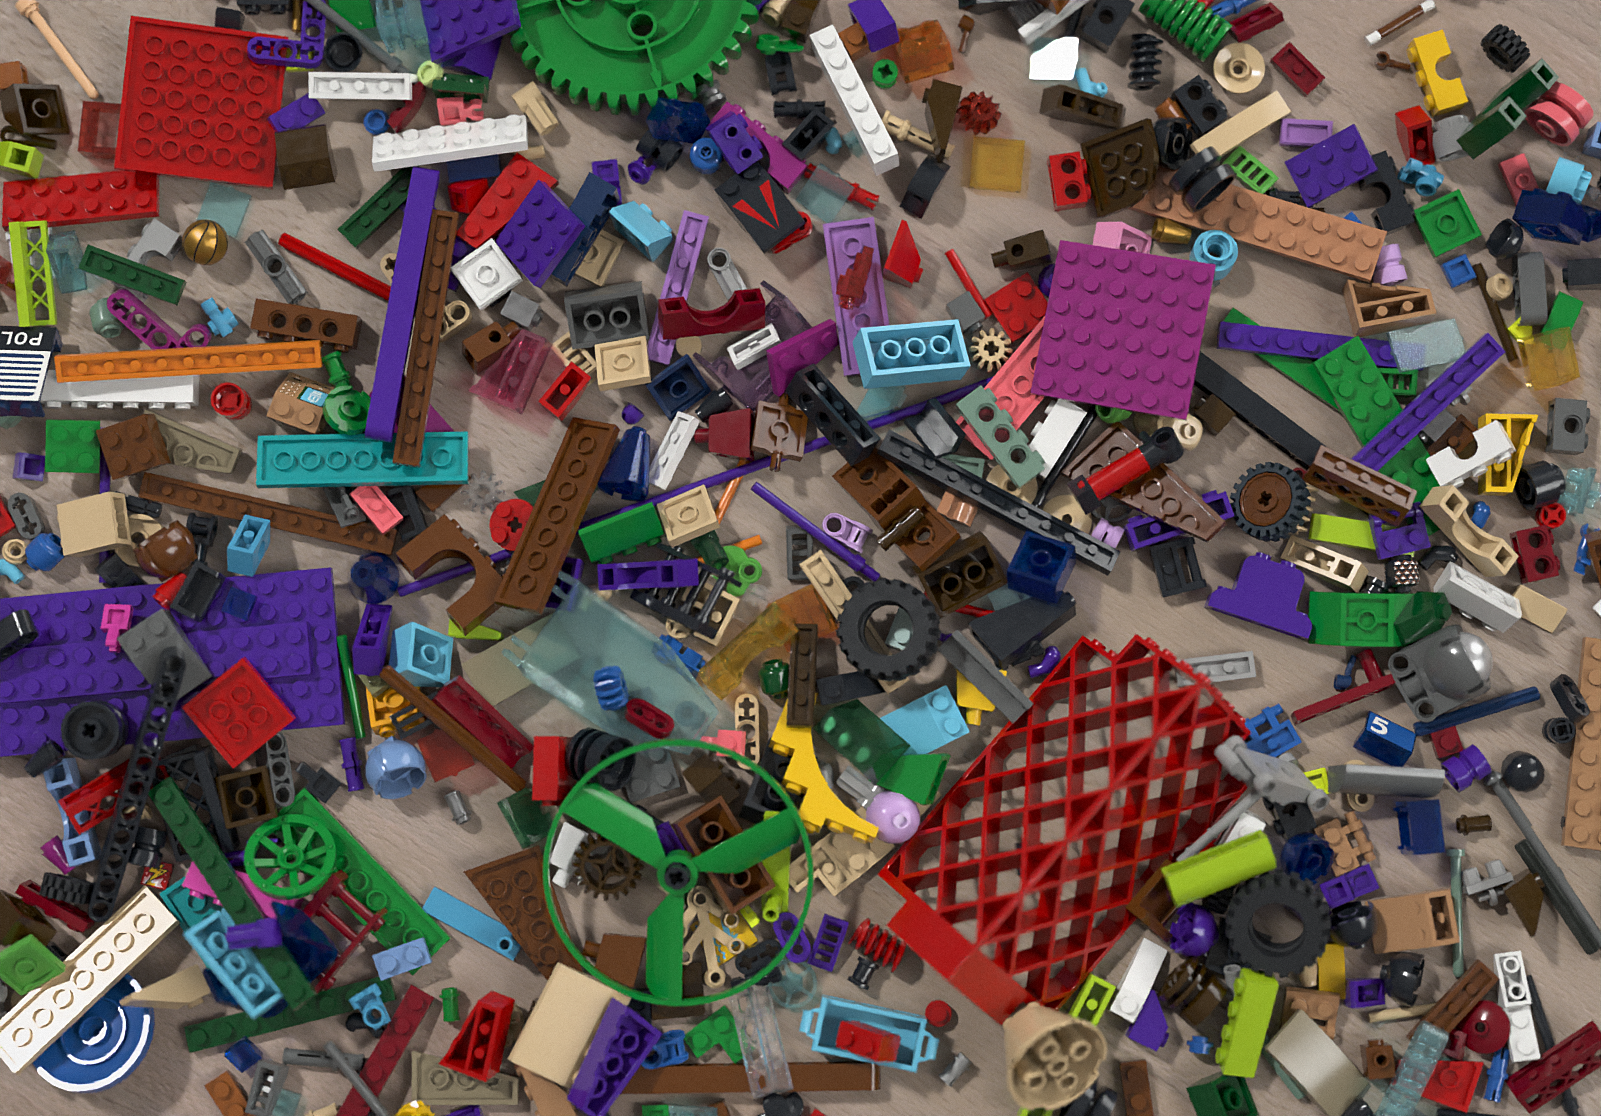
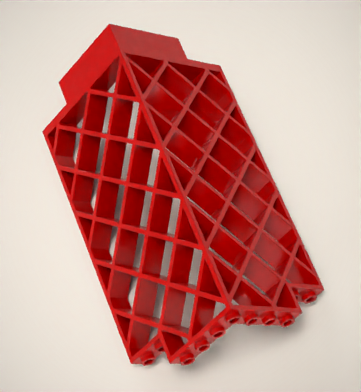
(1086, 816)

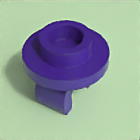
(639, 172)

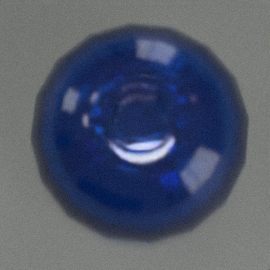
(1307, 855)

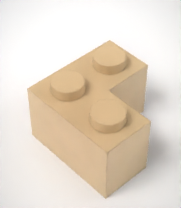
(721, 614)

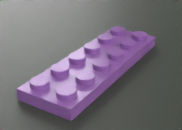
(842, 244)

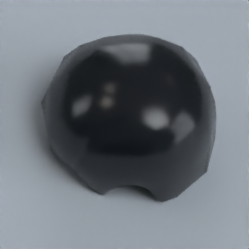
(343, 52)
(1505, 240)
(1523, 771)

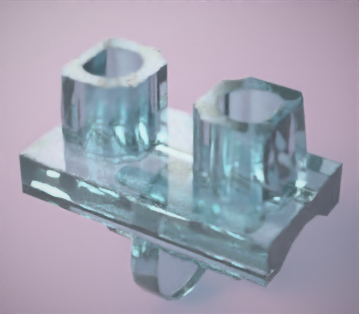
(1577, 501)

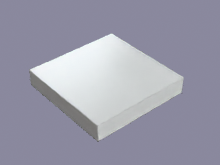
(486, 274)

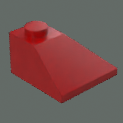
(903, 259)

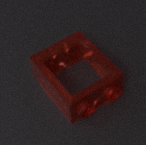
(89, 130)

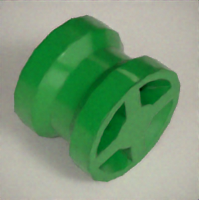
(884, 79)

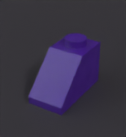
(1150, 1024)

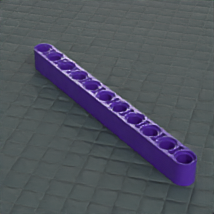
(402, 305)

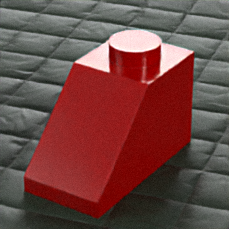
(1415, 134)
(565, 391)

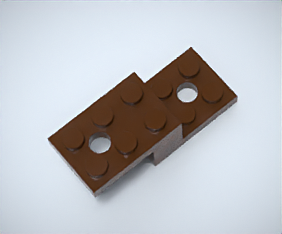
(889, 498)

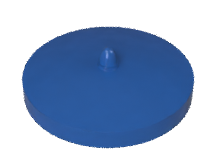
(101, 1044)

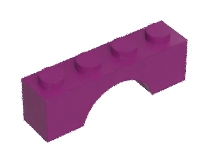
(784, 167)

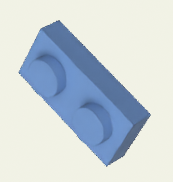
(402, 958)

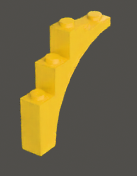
(804, 777)

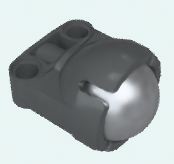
(1443, 671)

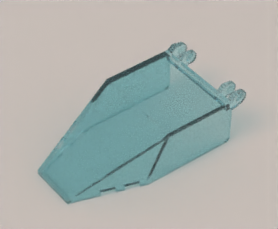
(595, 634)

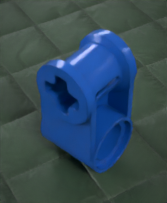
(665, 1050)

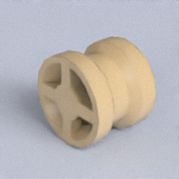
(673, 627)

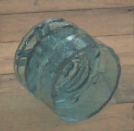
(401, 24)

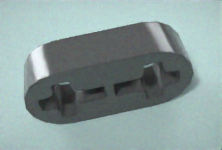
(20, 518)

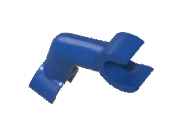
(1581, 553)

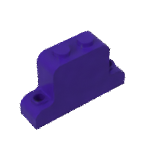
(1264, 596)

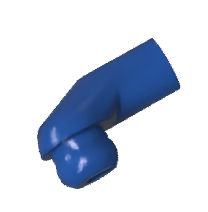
(1481, 514)

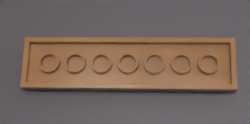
(1584, 777)

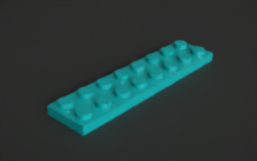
(357, 461)

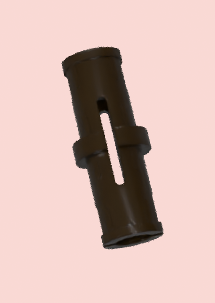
(900, 528)

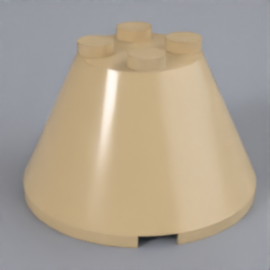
(1050, 1056)

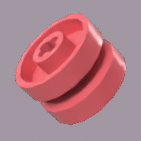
(1559, 114)

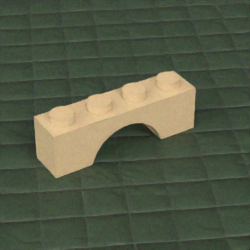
(1486, 552)

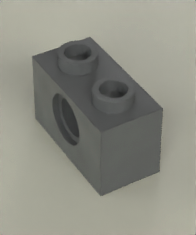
(1557, 438)

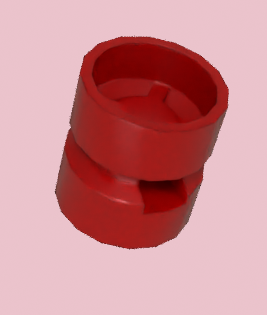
(231, 401)

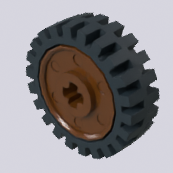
(1270, 502)

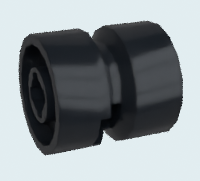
(663, 152)
(147, 848)

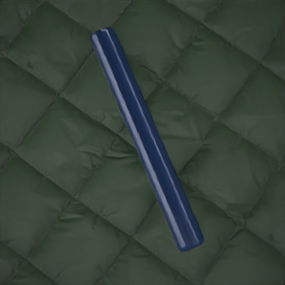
(1477, 711)

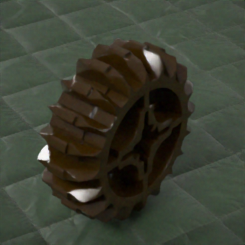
(599, 885)

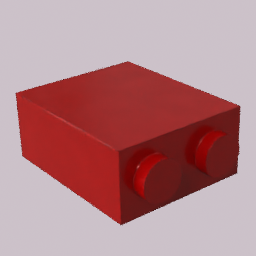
(550, 774)

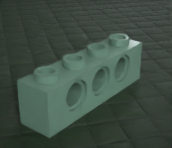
(1019, 473)

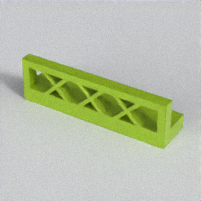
(23, 276)

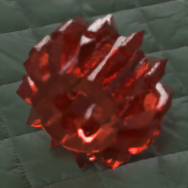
(978, 113)

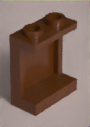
(1154, 904)

